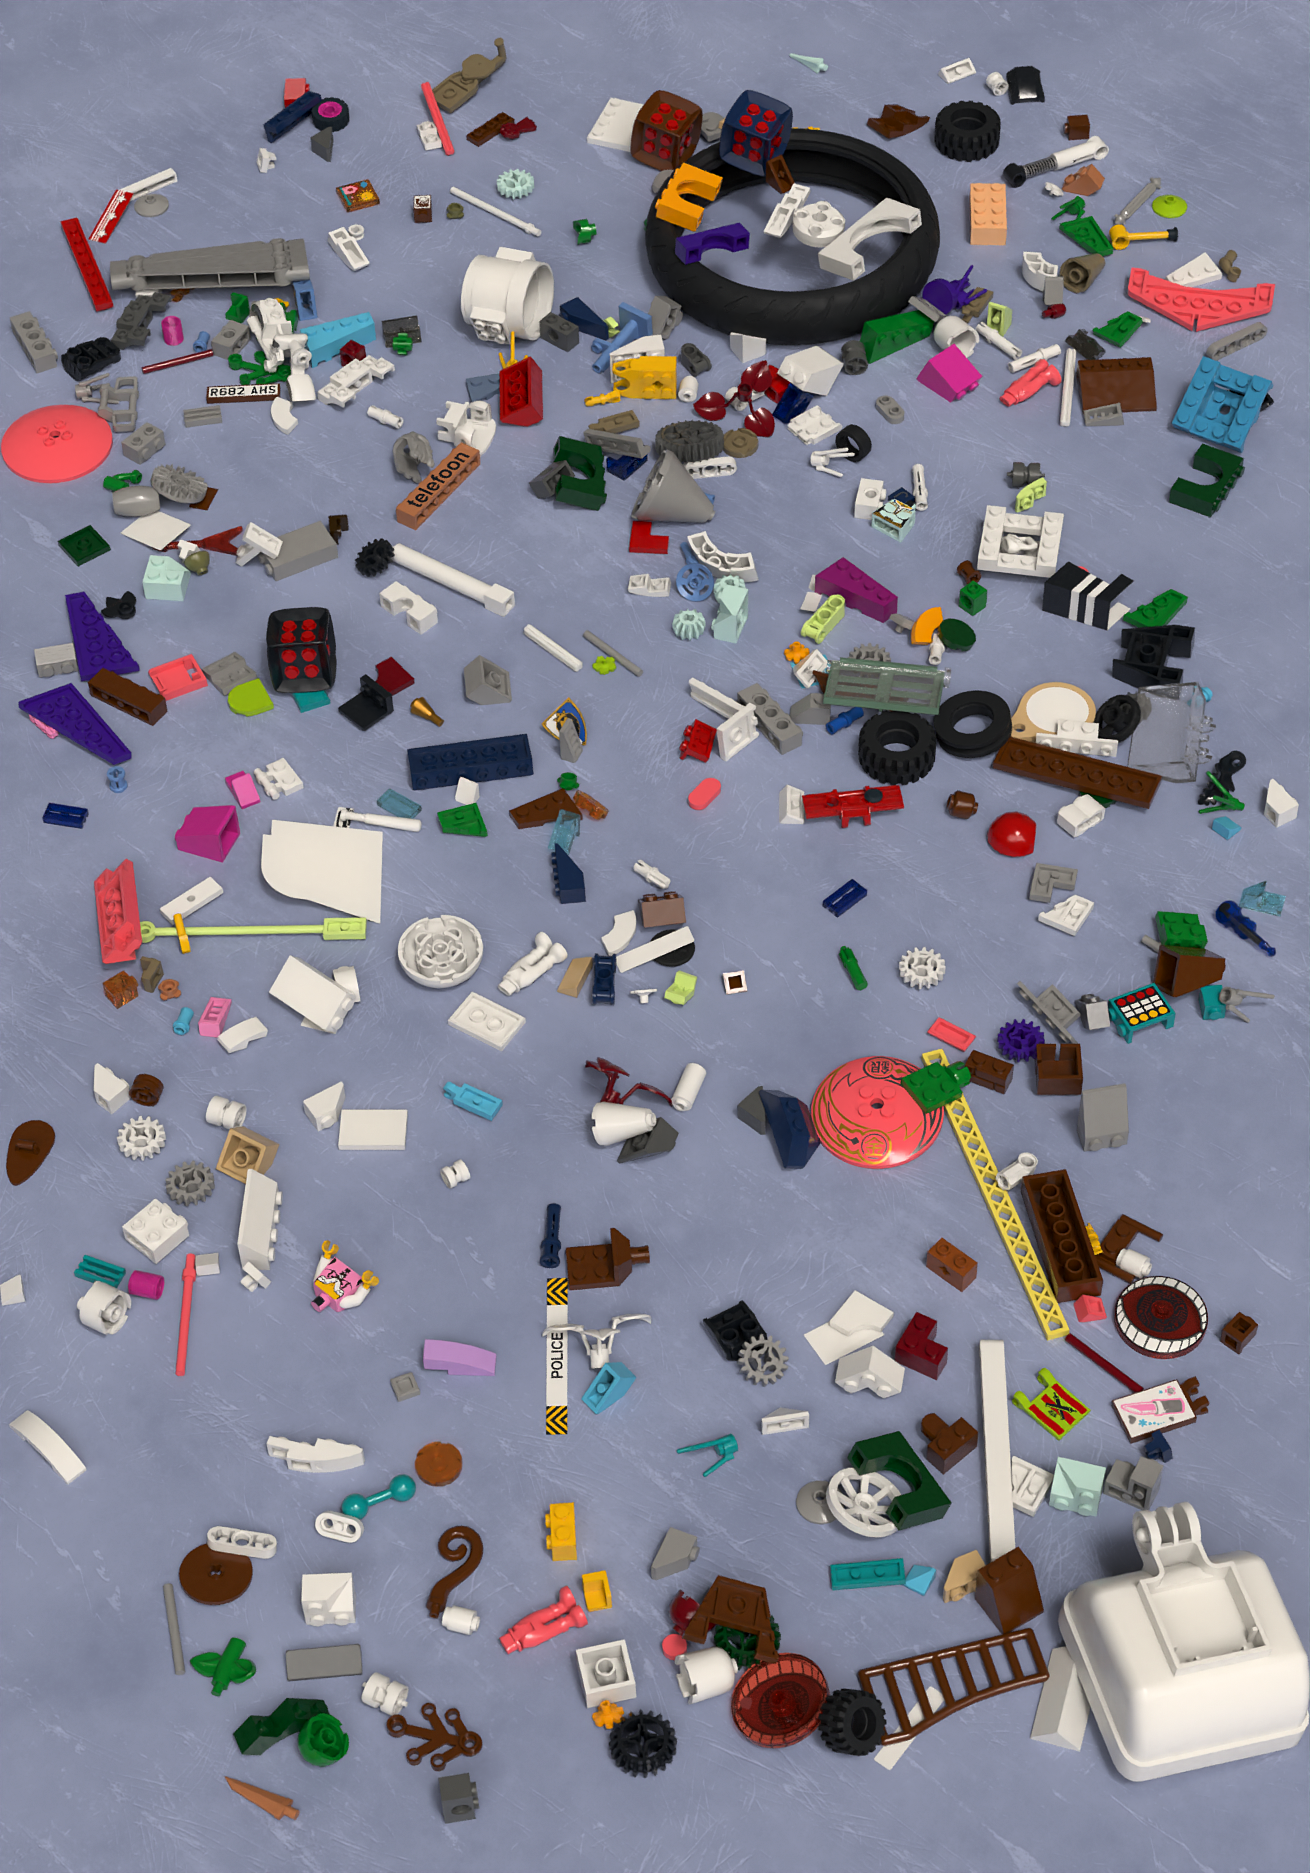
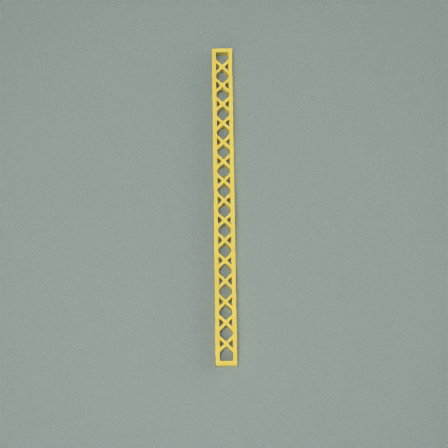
(1006, 1206)

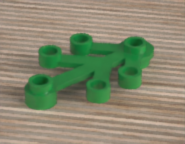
(236, 363)

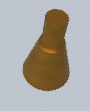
(421, 708)

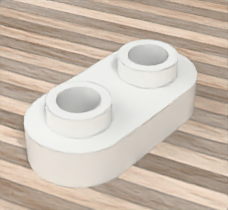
(340, 1528)

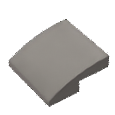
(229, 673)

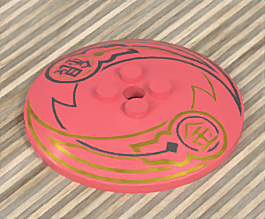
(868, 1135)

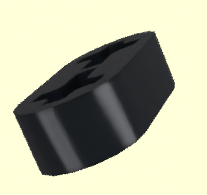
(109, 349)

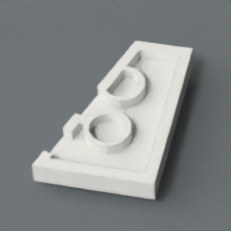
(1196, 272)

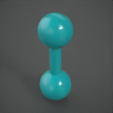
(400, 1488)

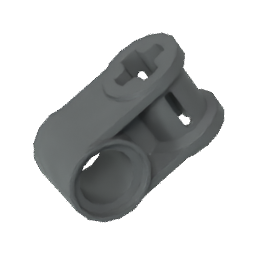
(694, 359)

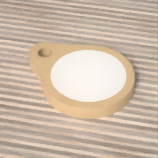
(1047, 704)

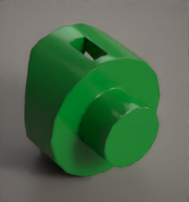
(584, 230)

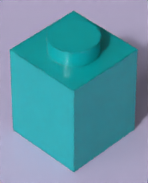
(1210, 1004)

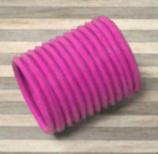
(172, 330)
(146, 1284)

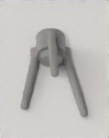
(84, 390)
(1234, 997)

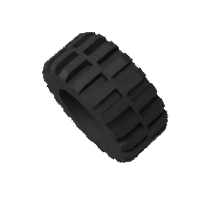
(967, 131)
(897, 766)

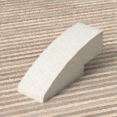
(347, 249)

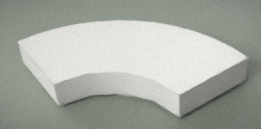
(281, 415)
(621, 934)

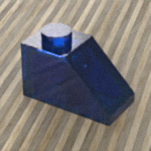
(792, 404)

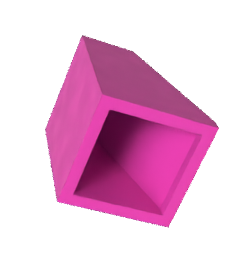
(950, 374)
(209, 832)

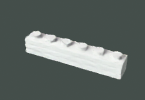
(151, 183)

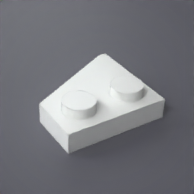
(1068, 915)

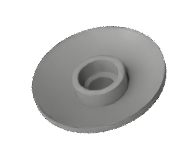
(151, 205)
(810, 1507)

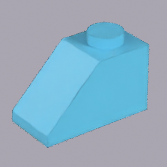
(608, 1386)

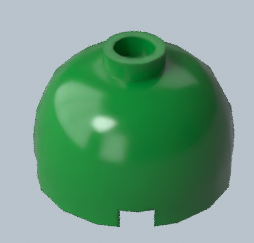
(322, 1740)

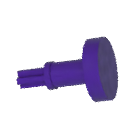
(943, 293)

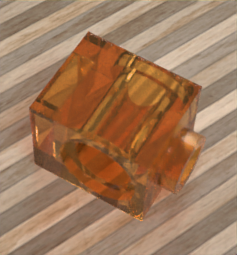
(120, 989)

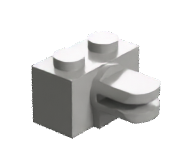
(665, 316)

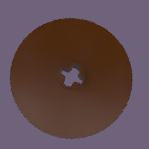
(214, 1589)

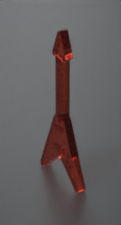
(217, 542)

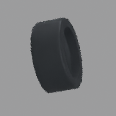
(861, 439)

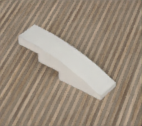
(783, 214)

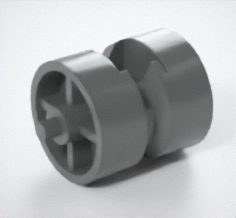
(854, 357)
(1023, 474)

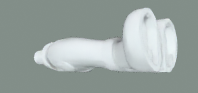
(526, 970)

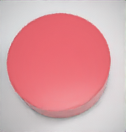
(673, 1646)

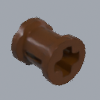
(968, 572)

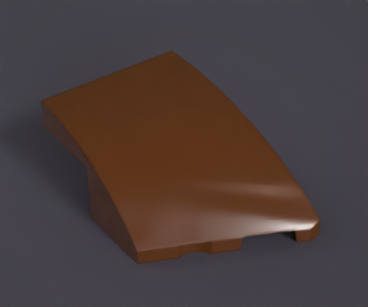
(897, 121)

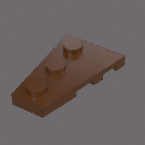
(543, 810)

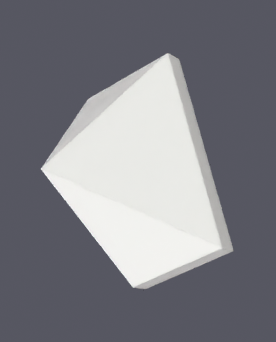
(804, 669)
(784, 1420)

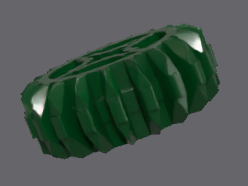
(745, 1655)

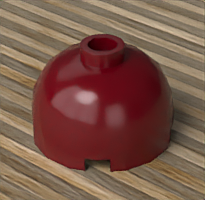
(682, 1611)

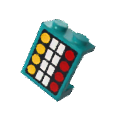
(1139, 1010)

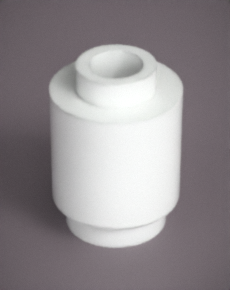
(688, 389)
(1134, 1263)
(460, 1620)

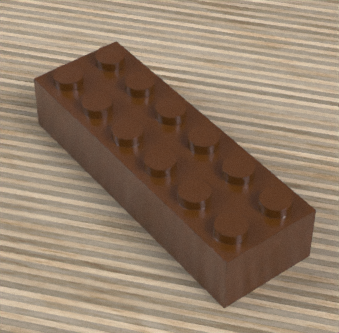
(1061, 1235)

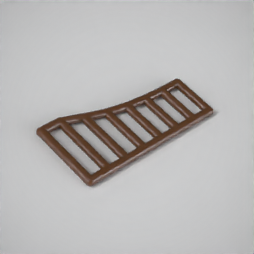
(973, 1695)

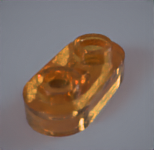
(587, 802)

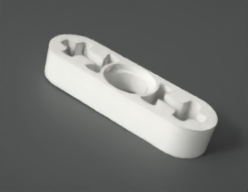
(715, 472)
(236, 1534)

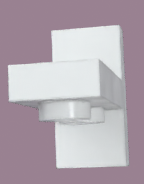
(257, 541)

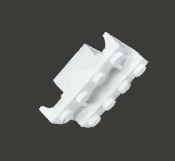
(1035, 562)

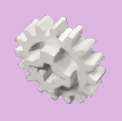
(922, 968)
(141, 1138)

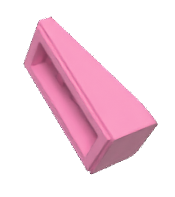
(214, 1019)

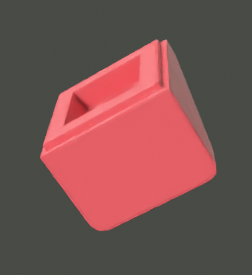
(1089, 1309)

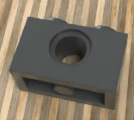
(559, 332)
(546, 481)
(458, 1798)

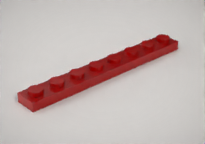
(86, 264)

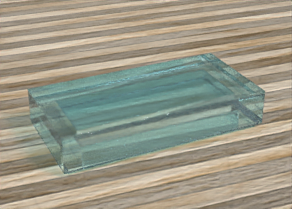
(398, 804)

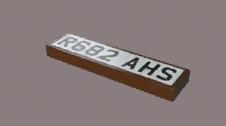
(243, 393)

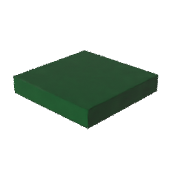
(83, 545)

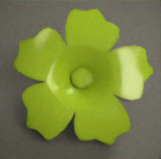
(604, 665)

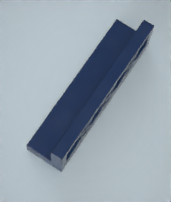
(291, 115)

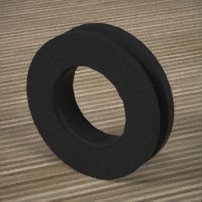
(979, 743)

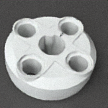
(817, 224)

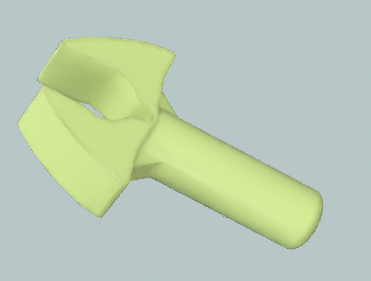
(611, 326)

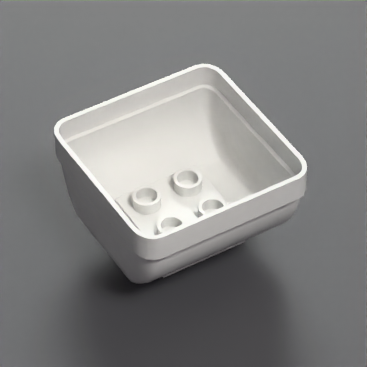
(1187, 1654)

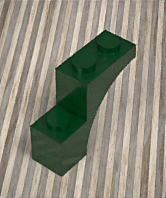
(262, 1732)

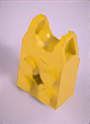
(647, 377)

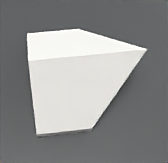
(747, 347)

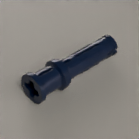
(551, 1244)

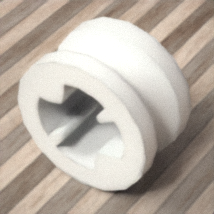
(356, 228)

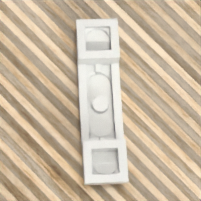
(49, 1445)

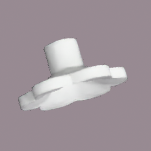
(643, 994)

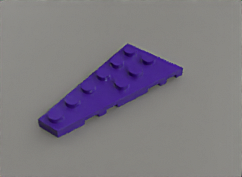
(95, 640)
(76, 719)

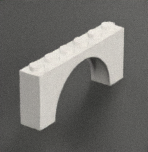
(885, 217)

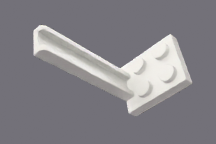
(741, 722)

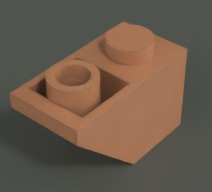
(1084, 181)

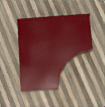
(393, 676)

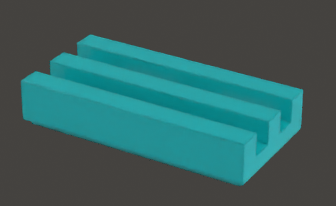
(102, 1269)

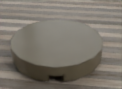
(740, 443)

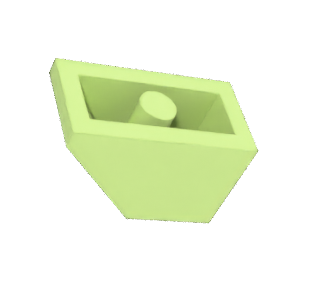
(999, 317)

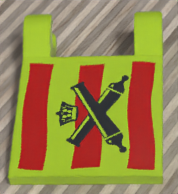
(1054, 1407)

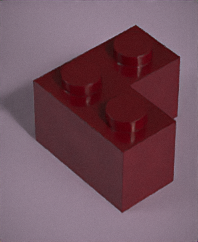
(918, 1350)

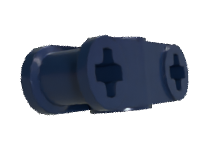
(604, 979)

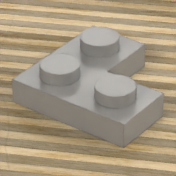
(1051, 876)

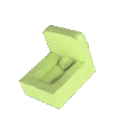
(682, 988)

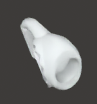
(1014, 544)

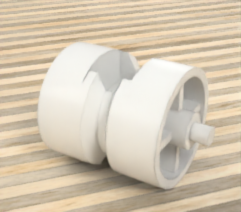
(387, 1695)

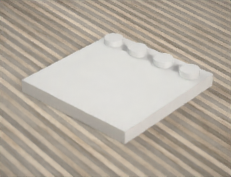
(615, 125)

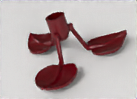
(756, 378)
(611, 1071)

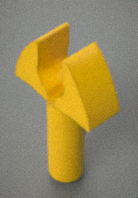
(183, 939)

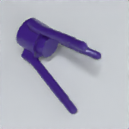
(963, 297)

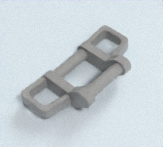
(121, 395)

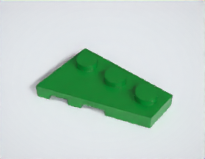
(1159, 611)

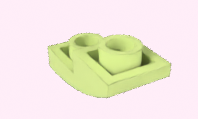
(1031, 492)

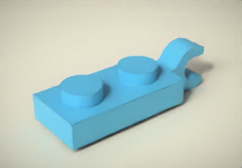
(473, 1100)

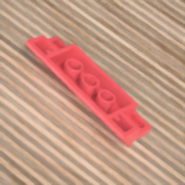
(118, 913)

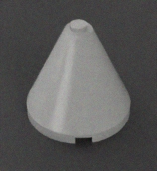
(672, 494)

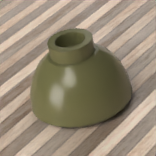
(198, 562)

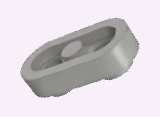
(890, 409)

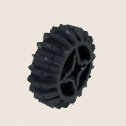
(642, 1723)

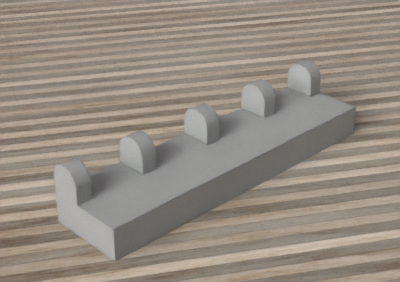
(617, 443)

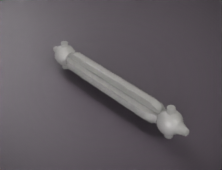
(1137, 201)

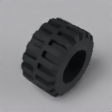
(867, 1724)

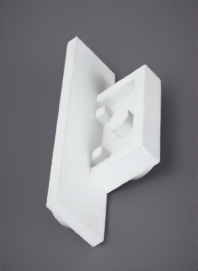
(1078, 738)

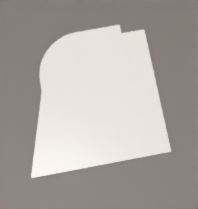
(326, 866)

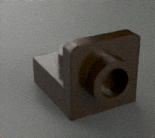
(337, 524)

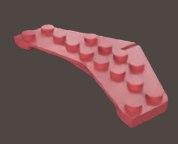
(1189, 303)

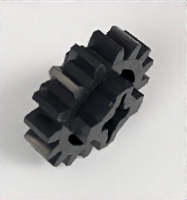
(374, 557)

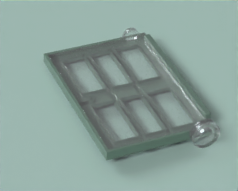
(885, 685)

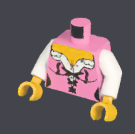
(338, 1284)

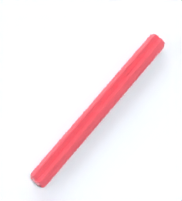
(437, 118)

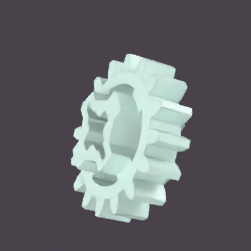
(515, 183)

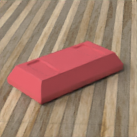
(951, 1034)

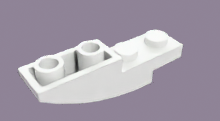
(322, 1458)

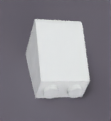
(811, 370)

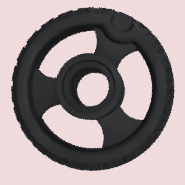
(1118, 719)

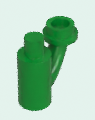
(117, 481)

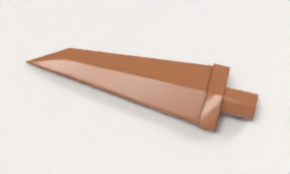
(270, 1802)

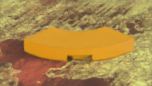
(925, 625)

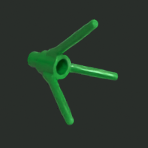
(1228, 801)

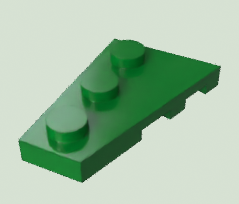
(1088, 235)

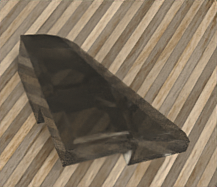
(1085, 345)

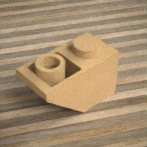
(962, 1576)

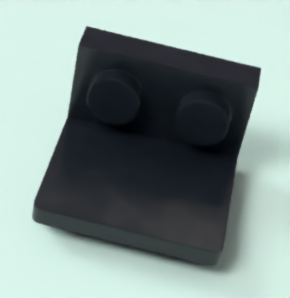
(369, 705)

